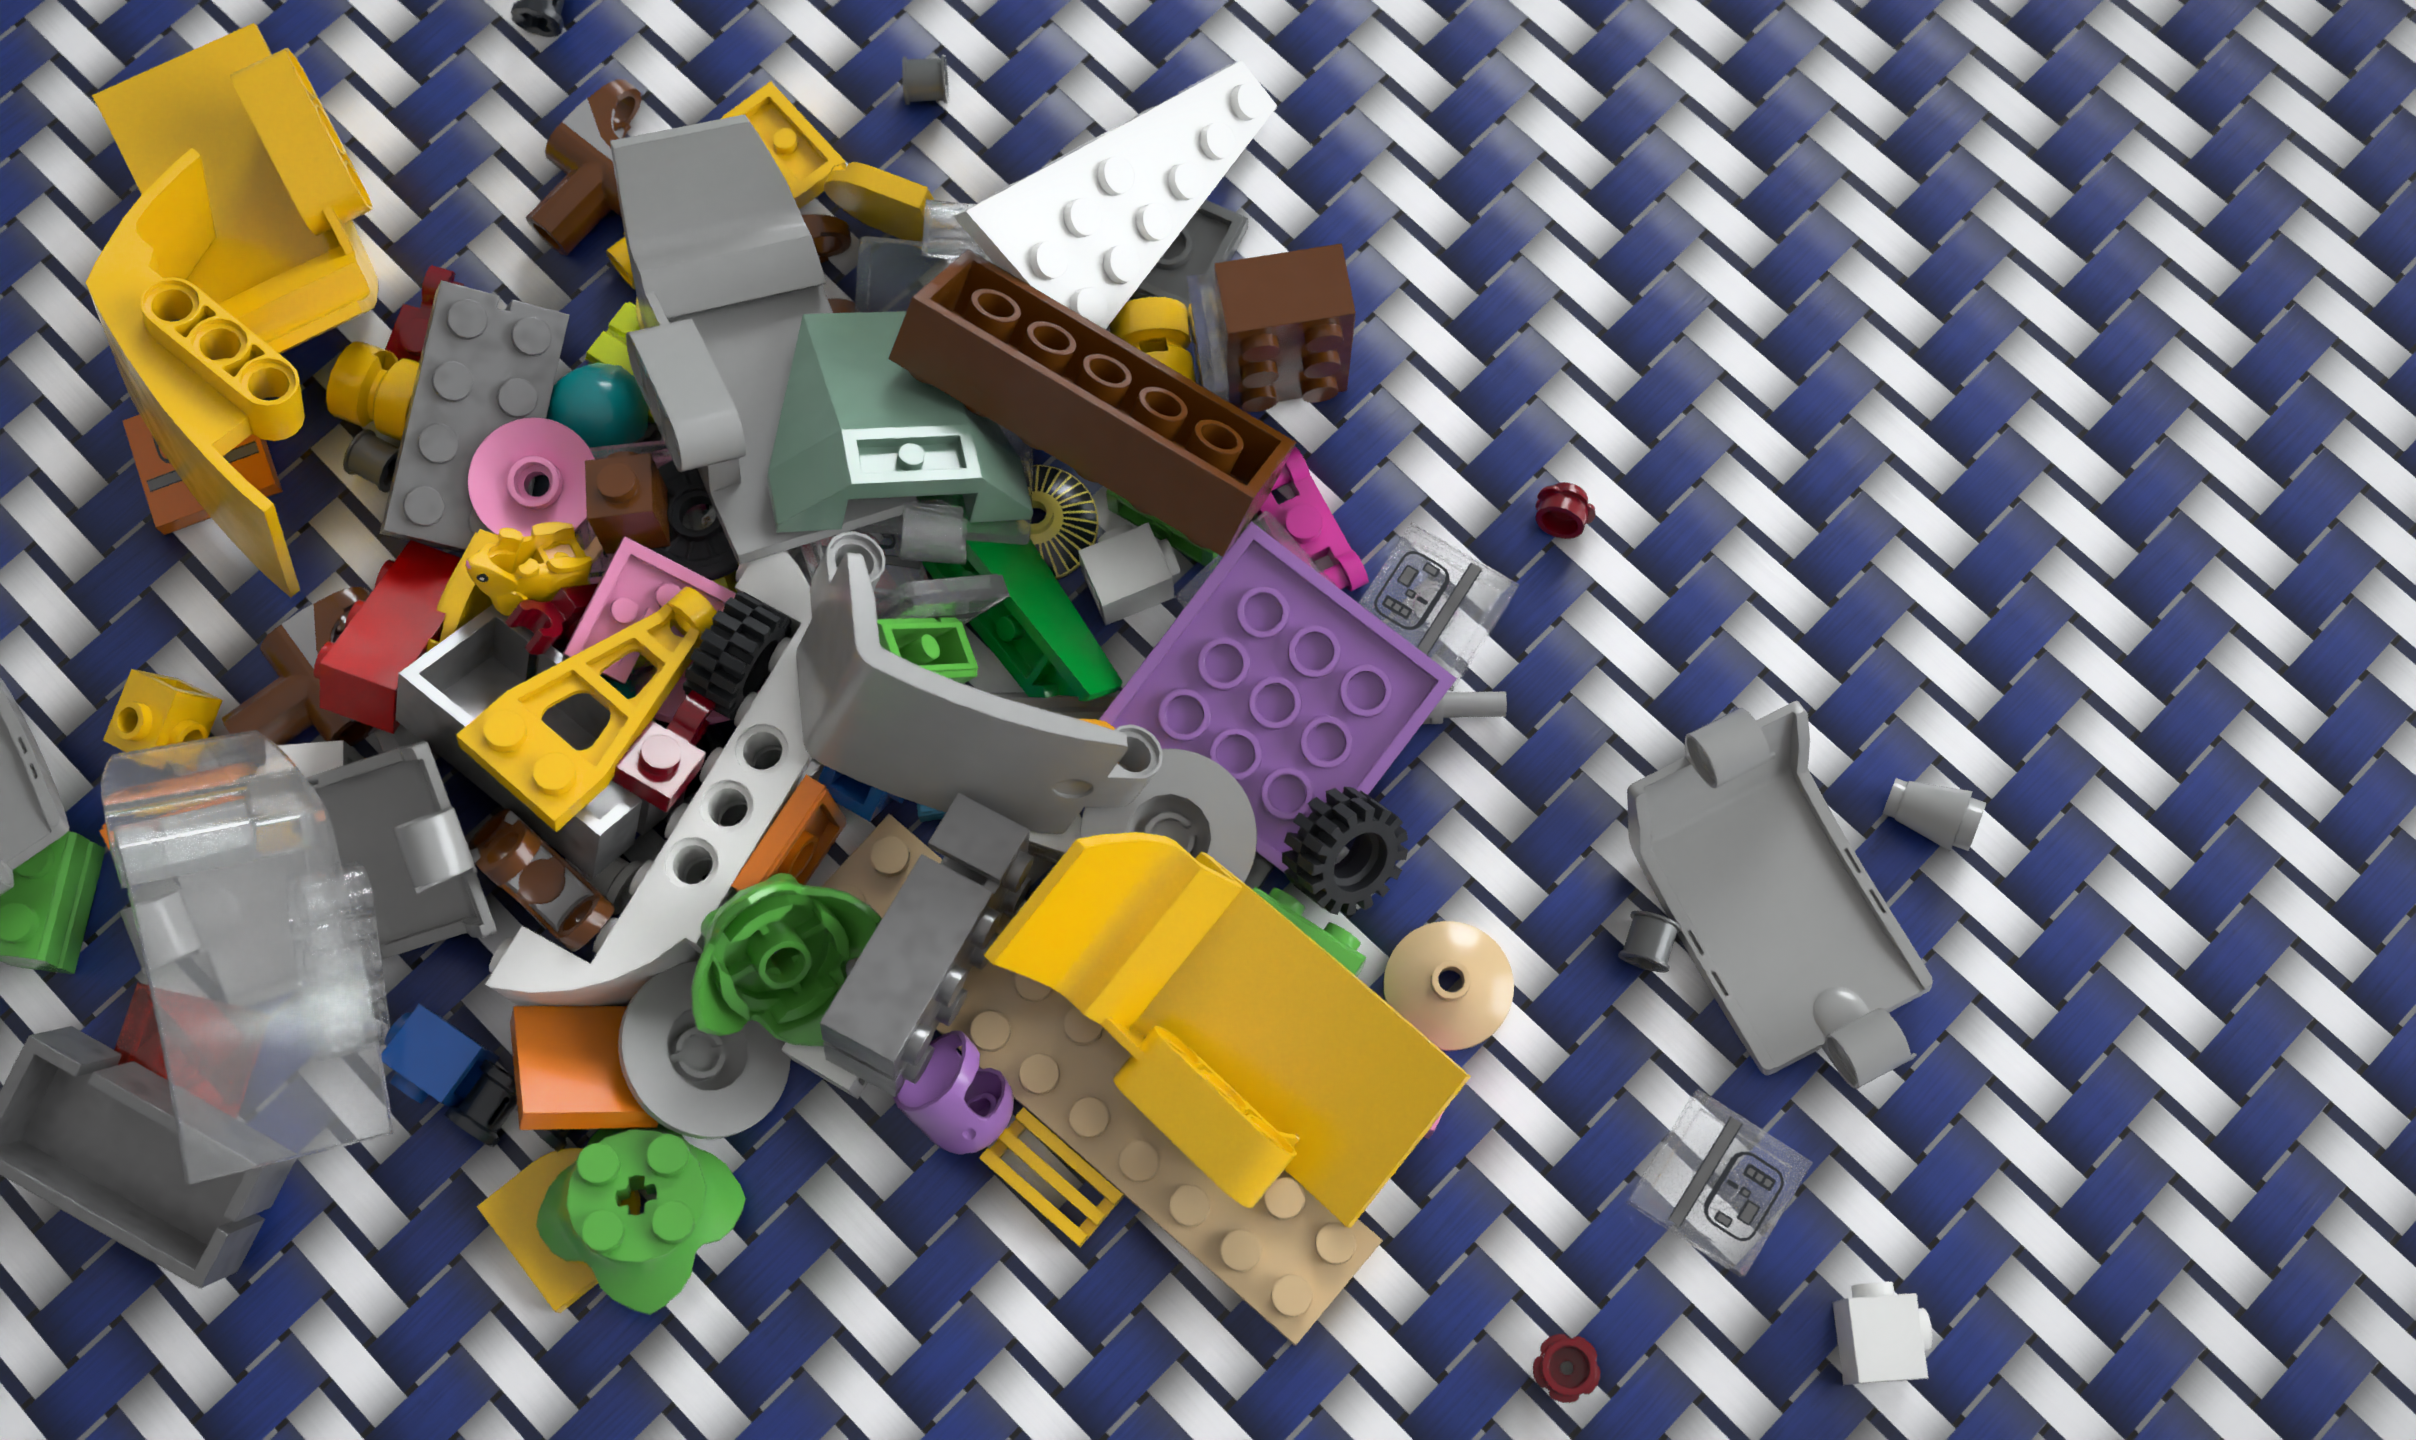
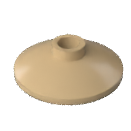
(1450, 1018)

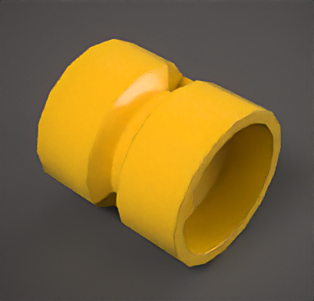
(1158, 329)
(371, 387)

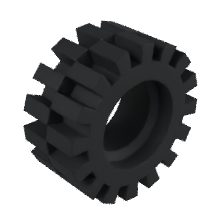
(736, 652)
(1325, 835)

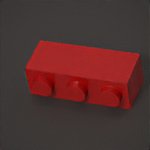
(385, 637)

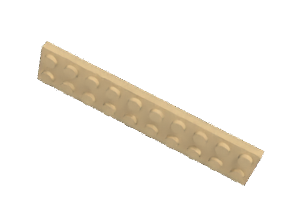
(1279, 1256)

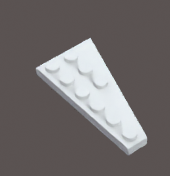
(1114, 205)

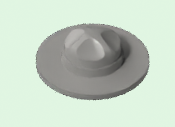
(1192, 804)
(694, 1078)

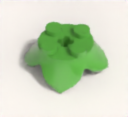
(786, 990)
(649, 1255)

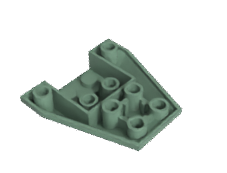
(874, 431)

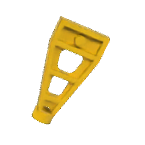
(791, 140)
(542, 766)

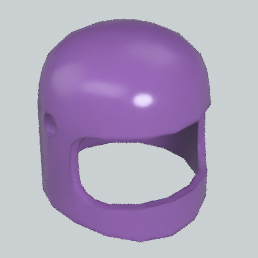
(957, 1100)

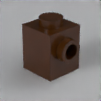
(627, 500)

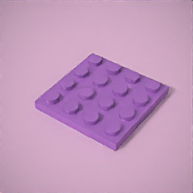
(1281, 686)

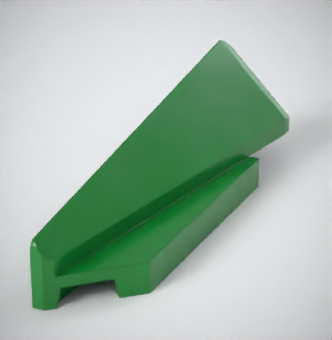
(1037, 626)

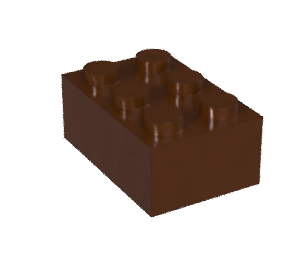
(1285, 326)

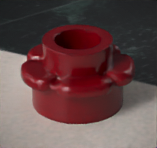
(1563, 510)
(1581, 1356)

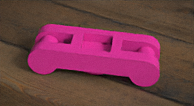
(1313, 524)

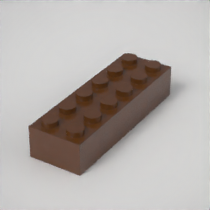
(1091, 401)

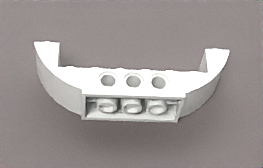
(667, 901)

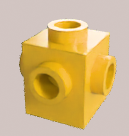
(160, 712)

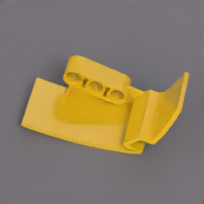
(273, 178)
(171, 370)
(1233, 1020)

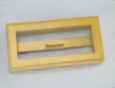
(1009, 1140)

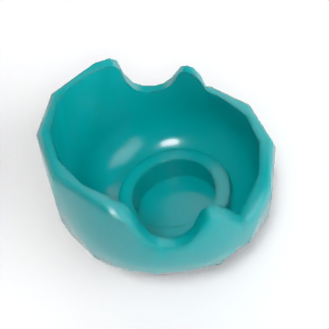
(600, 405)

